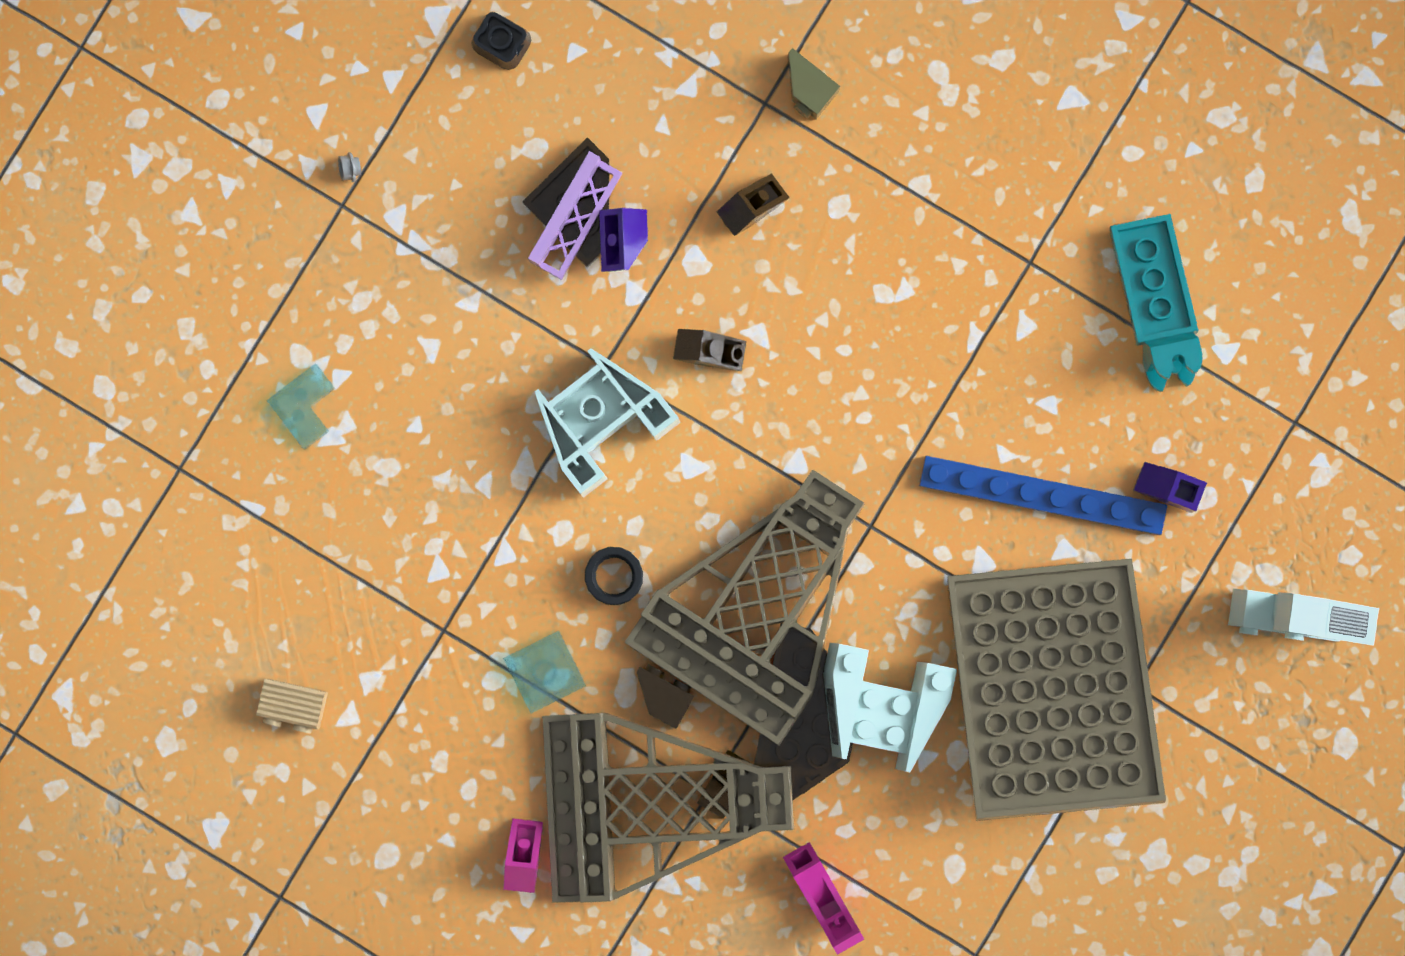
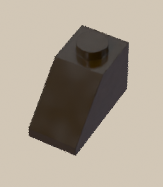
(752, 204)

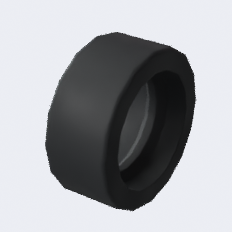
(597, 559)

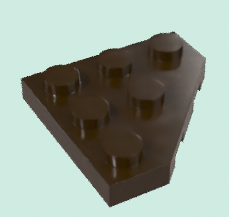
(549, 193)

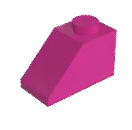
(523, 855)

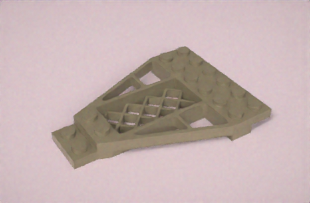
(720, 665)
(581, 805)

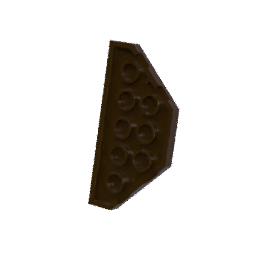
(808, 742)

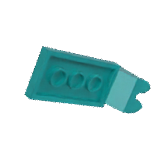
(1158, 299)

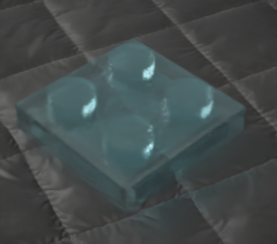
(544, 671)

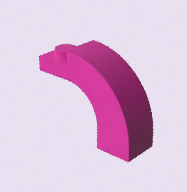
(823, 898)

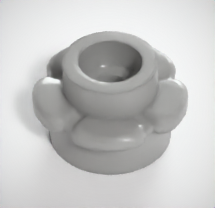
(349, 167)

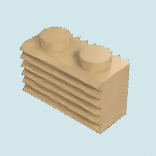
(292, 705)

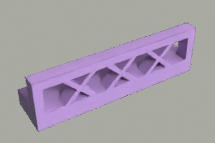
(564, 210)

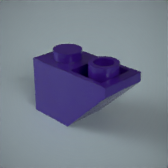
(1170, 487)

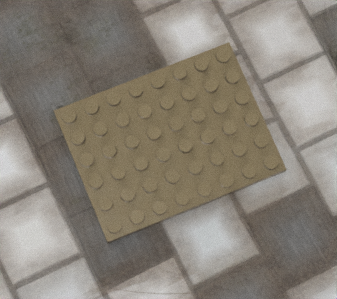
(1055, 690)

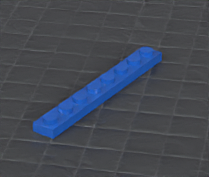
(1043, 495)

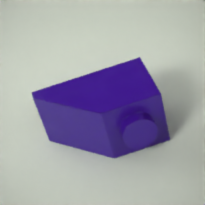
(621, 237)

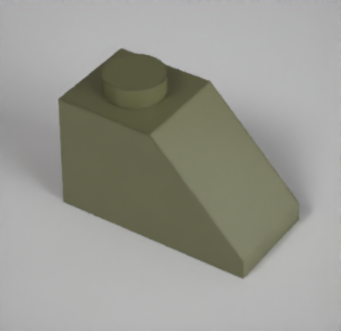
(809, 86)

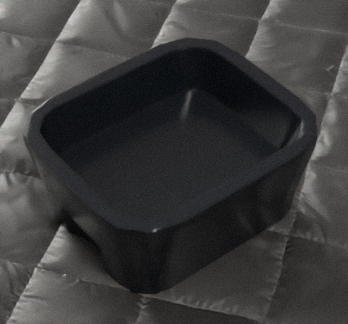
(501, 41)

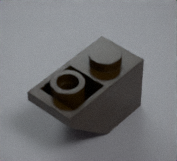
(709, 349)
(663, 699)

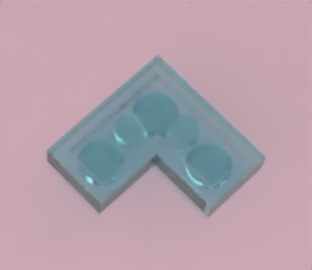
(295, 402)

